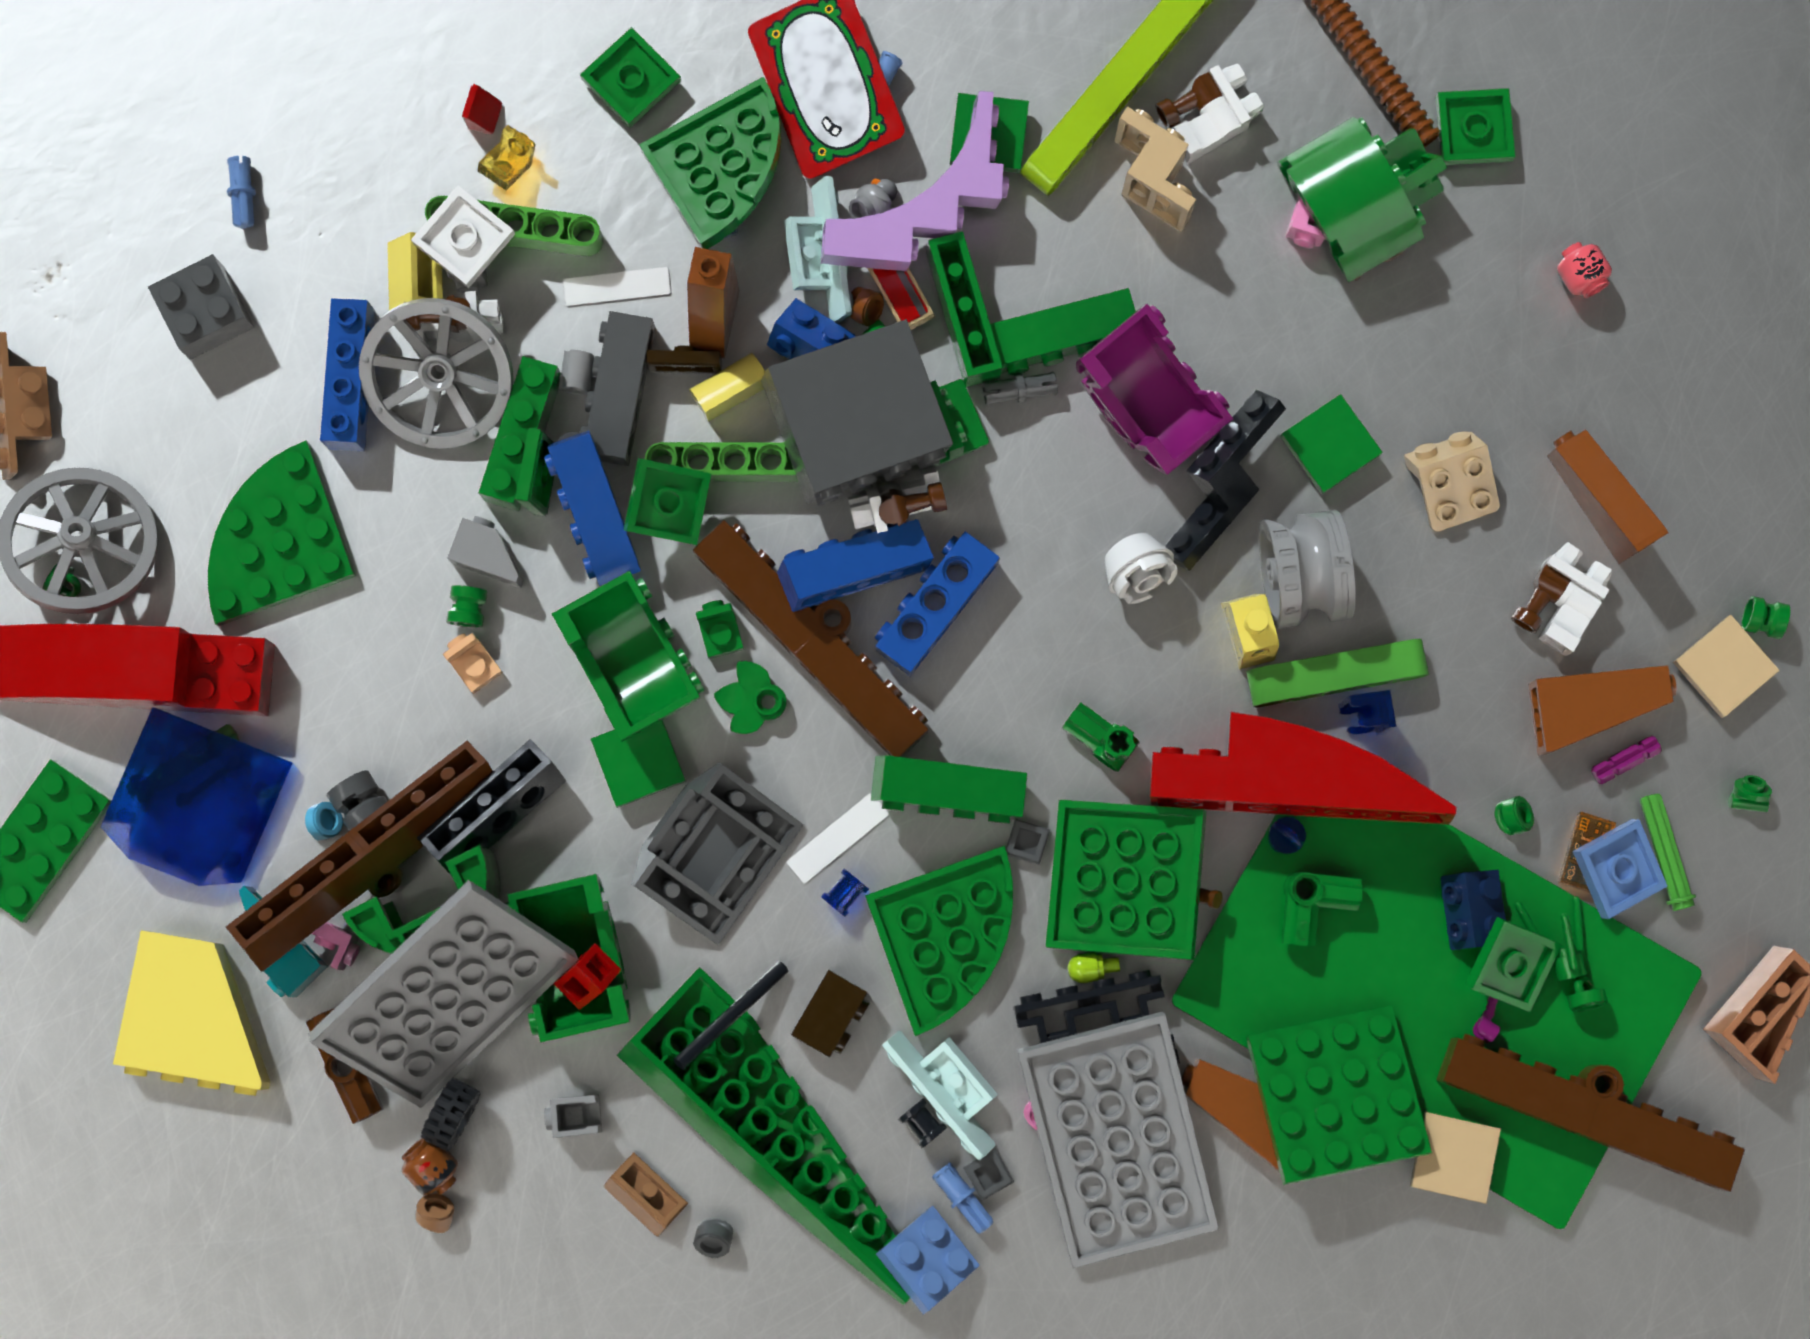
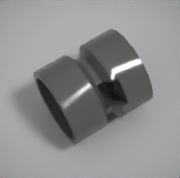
(347, 793)

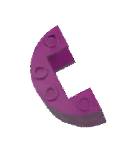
(1150, 393)

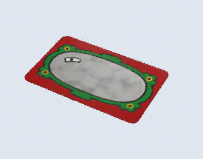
(825, 83)

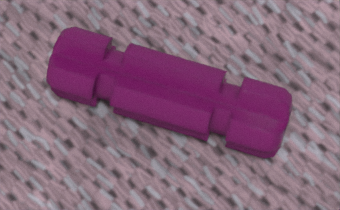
(1626, 759)

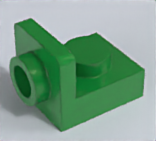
(719, 629)

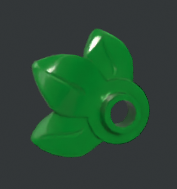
(746, 697)

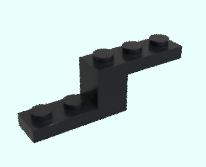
(1223, 478)

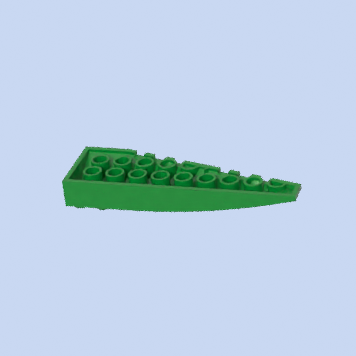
(760, 1123)

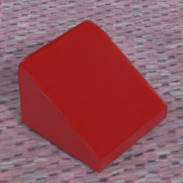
(481, 110)

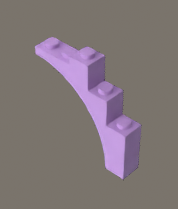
(887, 237)

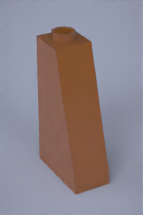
(711, 300)
(1605, 496)
(1586, 704)
(1231, 1103)

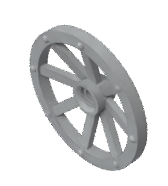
(433, 379)
(79, 545)

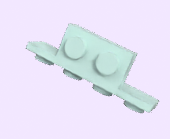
(804, 252)
(949, 1085)

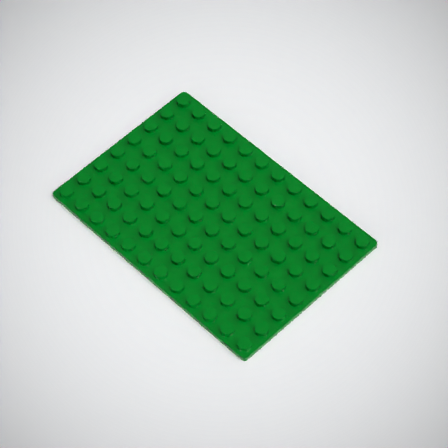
(1402, 958)

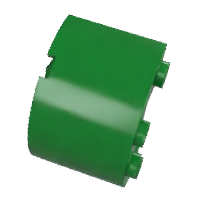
(1354, 196)
(628, 655)
(578, 918)
(382, 924)

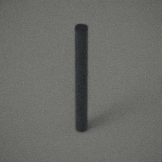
(730, 1015)

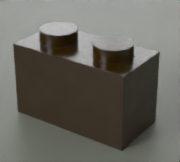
(830, 1014)

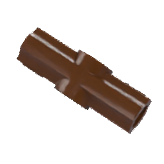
(354, 1089)

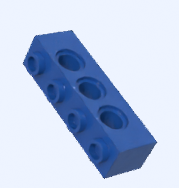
(343, 399)
(910, 653)

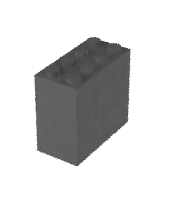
(857, 413)

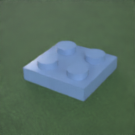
(1620, 868)
(927, 1259)

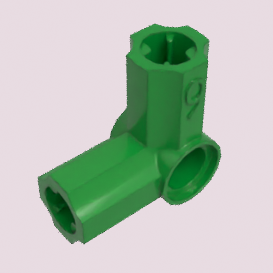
(1108, 742)
(1326, 892)

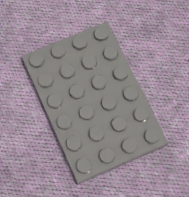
(443, 995)
(1118, 1139)

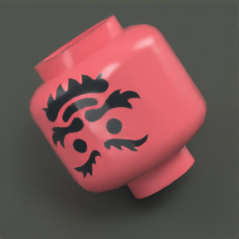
(1584, 269)

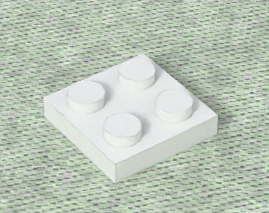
(463, 236)

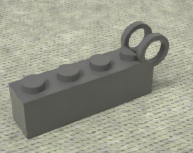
(618, 385)

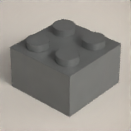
(201, 307)

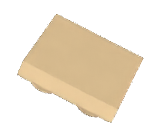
(1726, 666)
(1459, 1158)

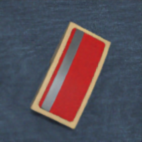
(902, 296)

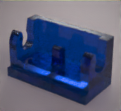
(1374, 712)

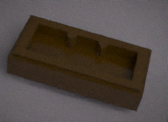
(684, 360)

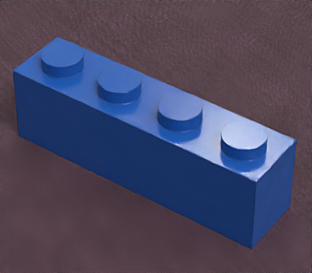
(593, 507)
(854, 564)

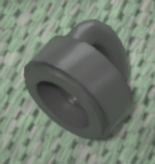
(713, 1238)

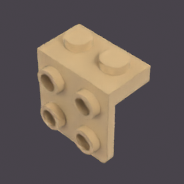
(1454, 479)

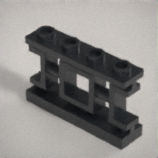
(1089, 1002)

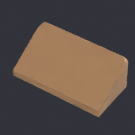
(645, 1194)

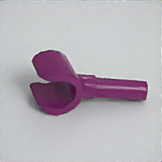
(1484, 1027)

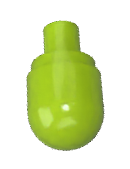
(1091, 967)

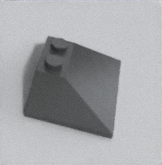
(713, 850)

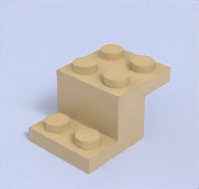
(1157, 164)

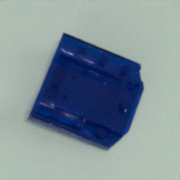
(194, 801)

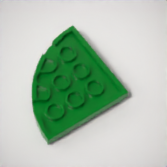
(719, 161)
(276, 539)
(945, 934)

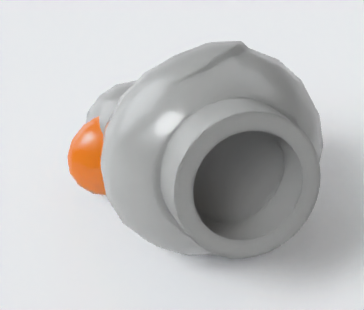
(873, 198)

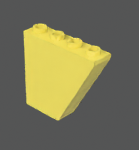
(188, 1017)

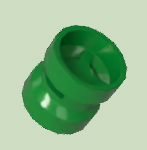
(466, 610)
(1765, 617)

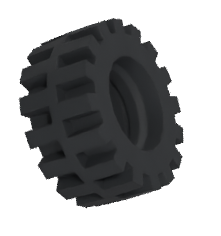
(450, 1114)

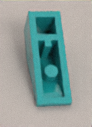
(296, 968)

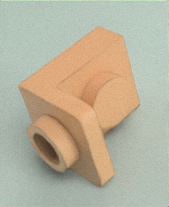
(472, 661)

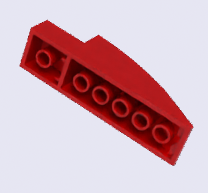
(135, 668)
(1294, 773)

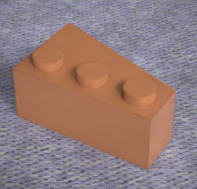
(1763, 1013)

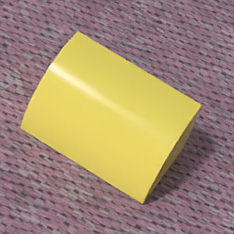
(411, 272)
(729, 387)

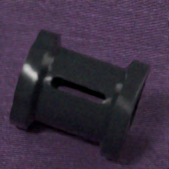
(922, 1123)

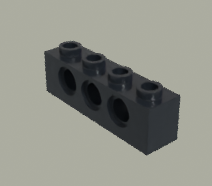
(494, 804)

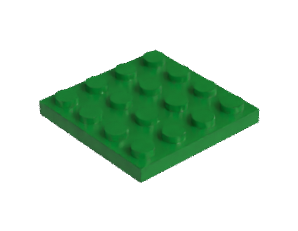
(1126, 879)
(1338, 1095)

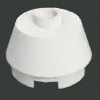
(1138, 566)

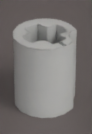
(576, 372)

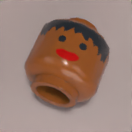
(429, 1167)

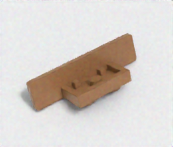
(22, 408)

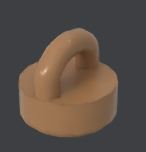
(435, 1213)

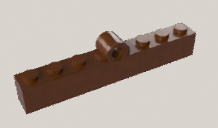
(814, 645)
(357, 861)
(1592, 1114)

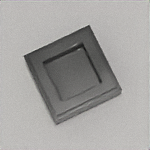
(1027, 841)
(988, 1175)

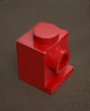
(588, 977)

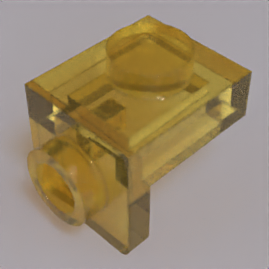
(508, 158)

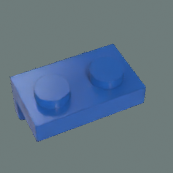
(804, 330)

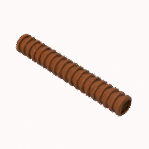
(1375, 68)

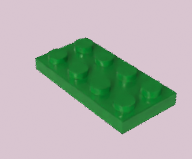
(45, 836)

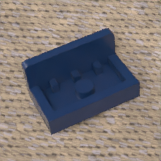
(1471, 906)

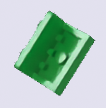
(1417, 166)
(960, 419)

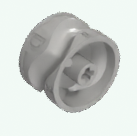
(1307, 568)

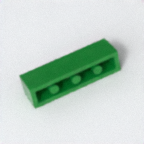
(964, 309)
(1059, 331)
(527, 407)
(948, 787)

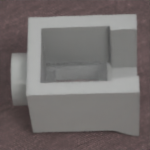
(574, 1116)

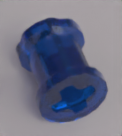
(844, 892)

